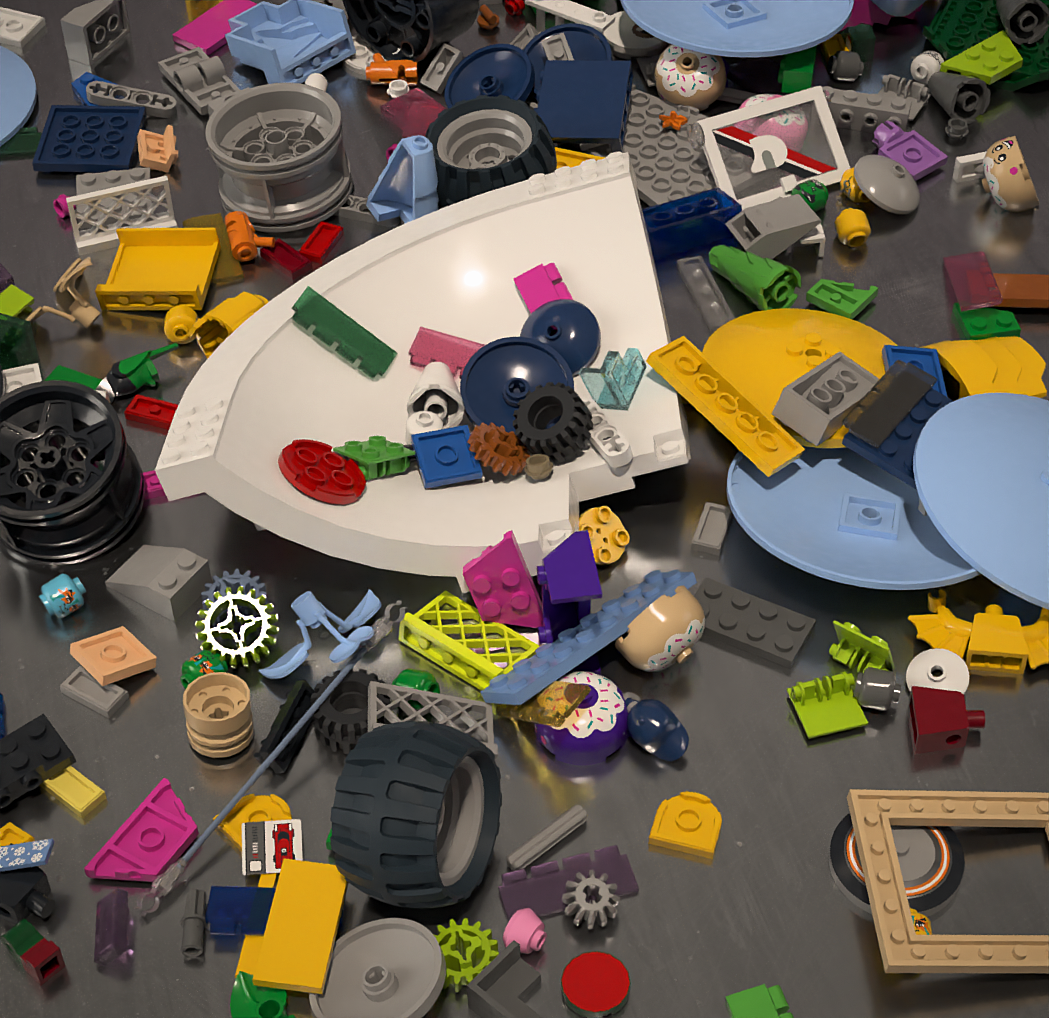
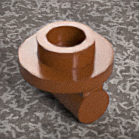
(487, 19)

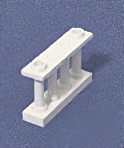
(571, 11)

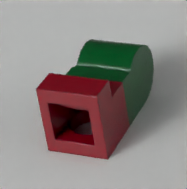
(33, 951)

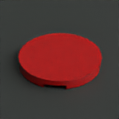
(321, 472)

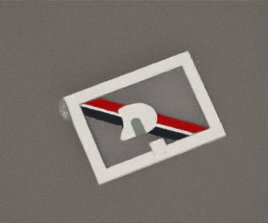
(772, 146)

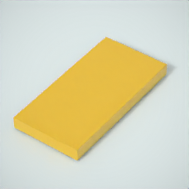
(301, 927)

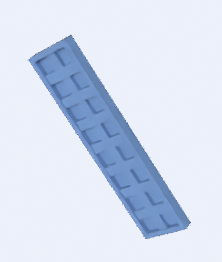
(584, 640)

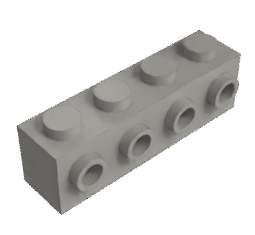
(867, 111)

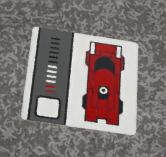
(268, 843)

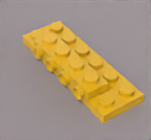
(725, 406)

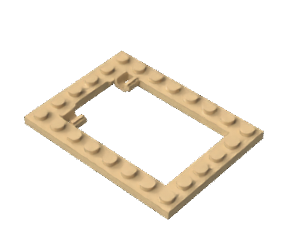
(899, 945)

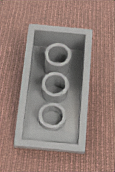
(823, 398)

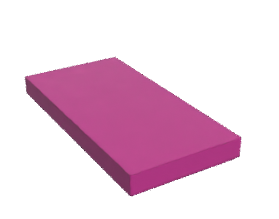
(210, 28)

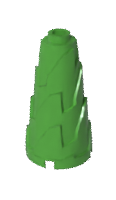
(758, 278)

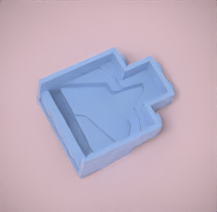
(290, 39)

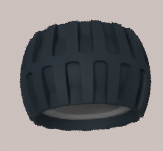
(488, 147)
(416, 814)

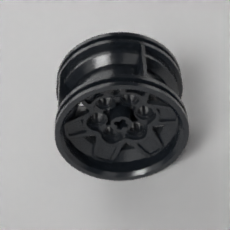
(51, 459)

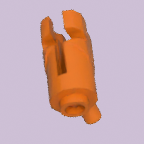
(383, 72)
(243, 237)

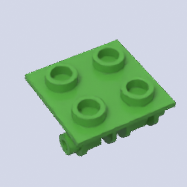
(377, 456)

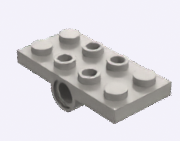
(198, 77)

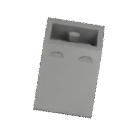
(773, 225)

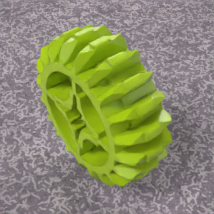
(231, 602)

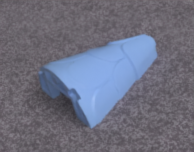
(407, 182)

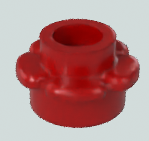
(514, 7)

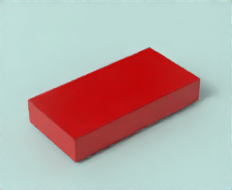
(321, 242)

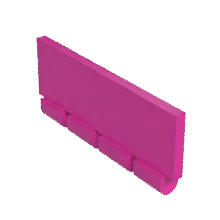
(542, 286)

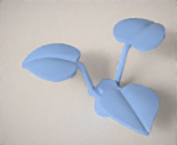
(314, 614)

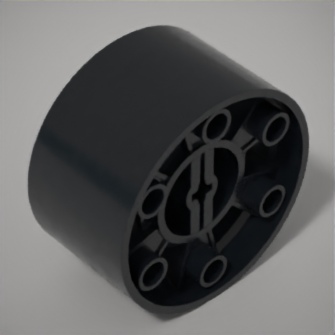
(410, 25)

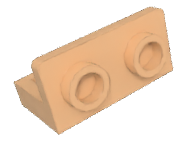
(157, 150)

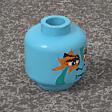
(62, 595)

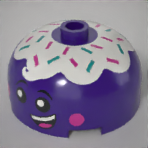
(593, 727)

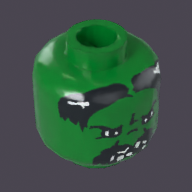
(813, 193)

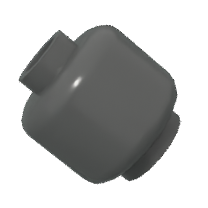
(845, 66)
(877, 689)

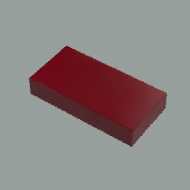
(286, 259)

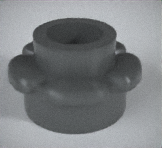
(957, 128)

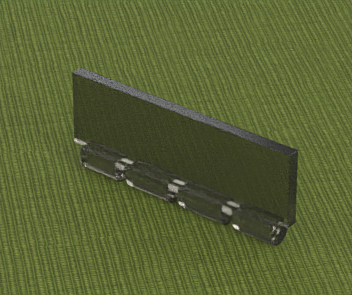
(888, 403)

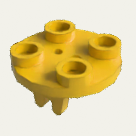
(609, 529)

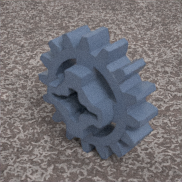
(233, 581)

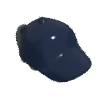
(655, 727)

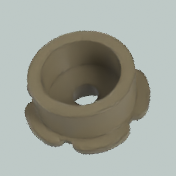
(538, 466)

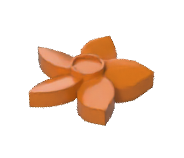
(674, 120)

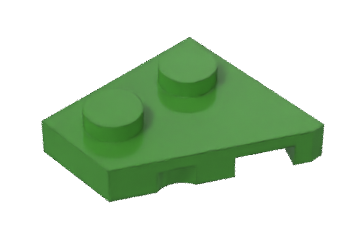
(840, 297)

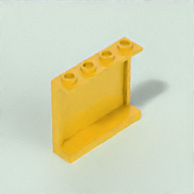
(160, 269)

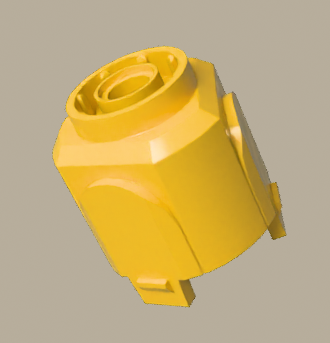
(224, 320)

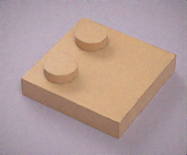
(113, 655)

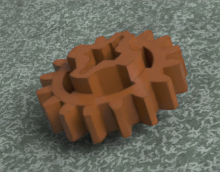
(498, 449)

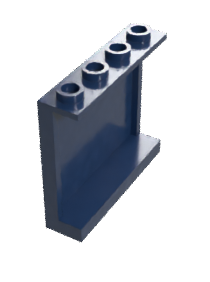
(586, 101)

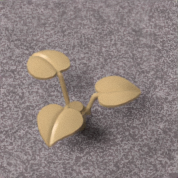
(81, 309)

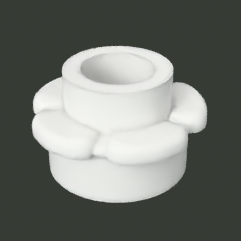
(397, 88)

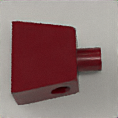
(941, 719)

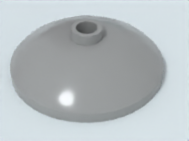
(887, 183)

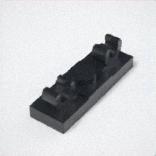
(295, 707)

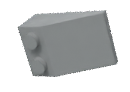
(94, 29)
(162, 579)

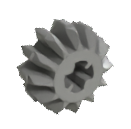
(585, 887)

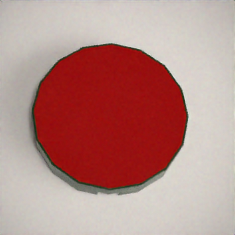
(595, 984)

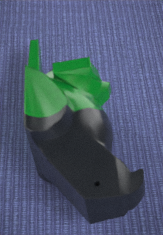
(132, 373)

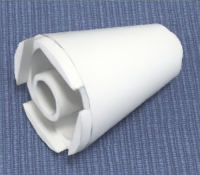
(438, 394)

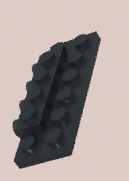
(30, 758)

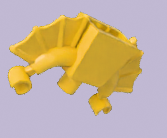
(993, 639)

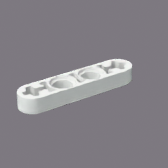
(608, 429)

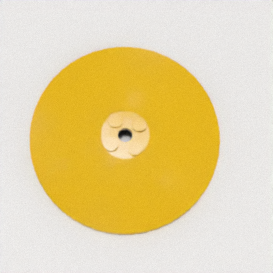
(778, 346)

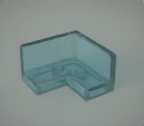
(616, 380)

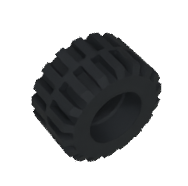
(543, 406)
(341, 729)

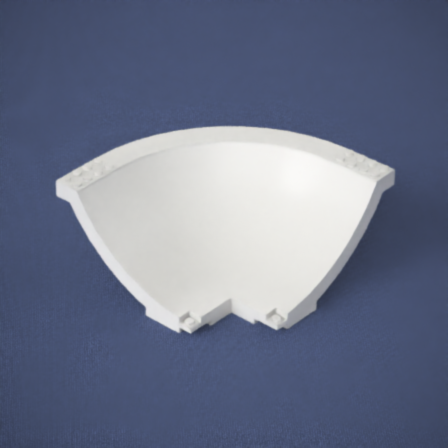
(456, 278)

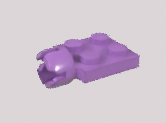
(908, 149)

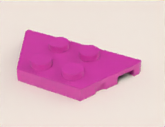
(504, 585)
(147, 840)

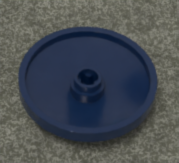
(582, 40)
(491, 72)
(502, 376)

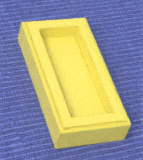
(74, 791)

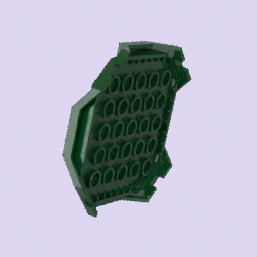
(968, 22)

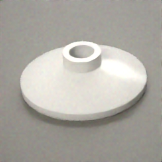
(954, 676)

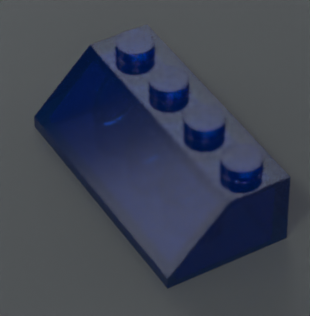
(689, 222)

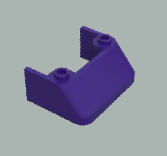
(568, 585)

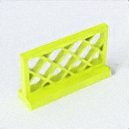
(455, 654)

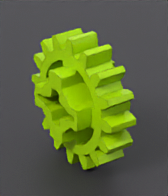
(474, 945)

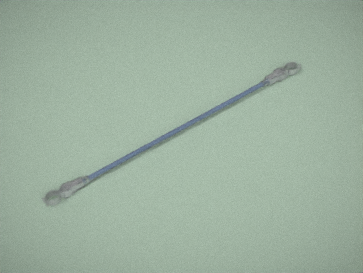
(166, 881)

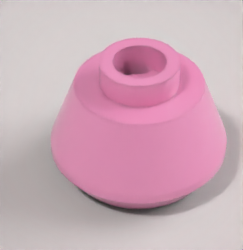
(526, 930)

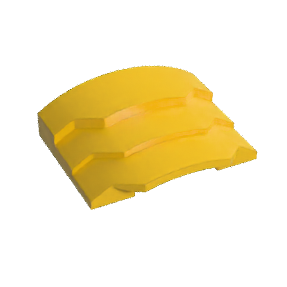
(993, 366)

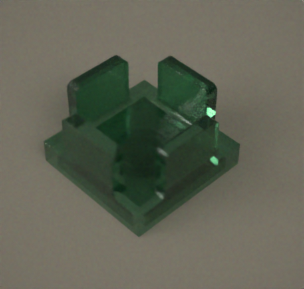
(16, 343)

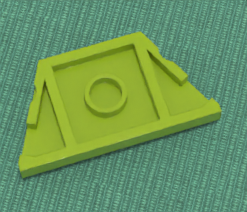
(986, 60)

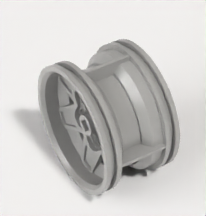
(280, 156)

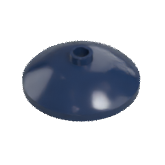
(577, 331)

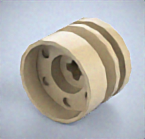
(218, 714)

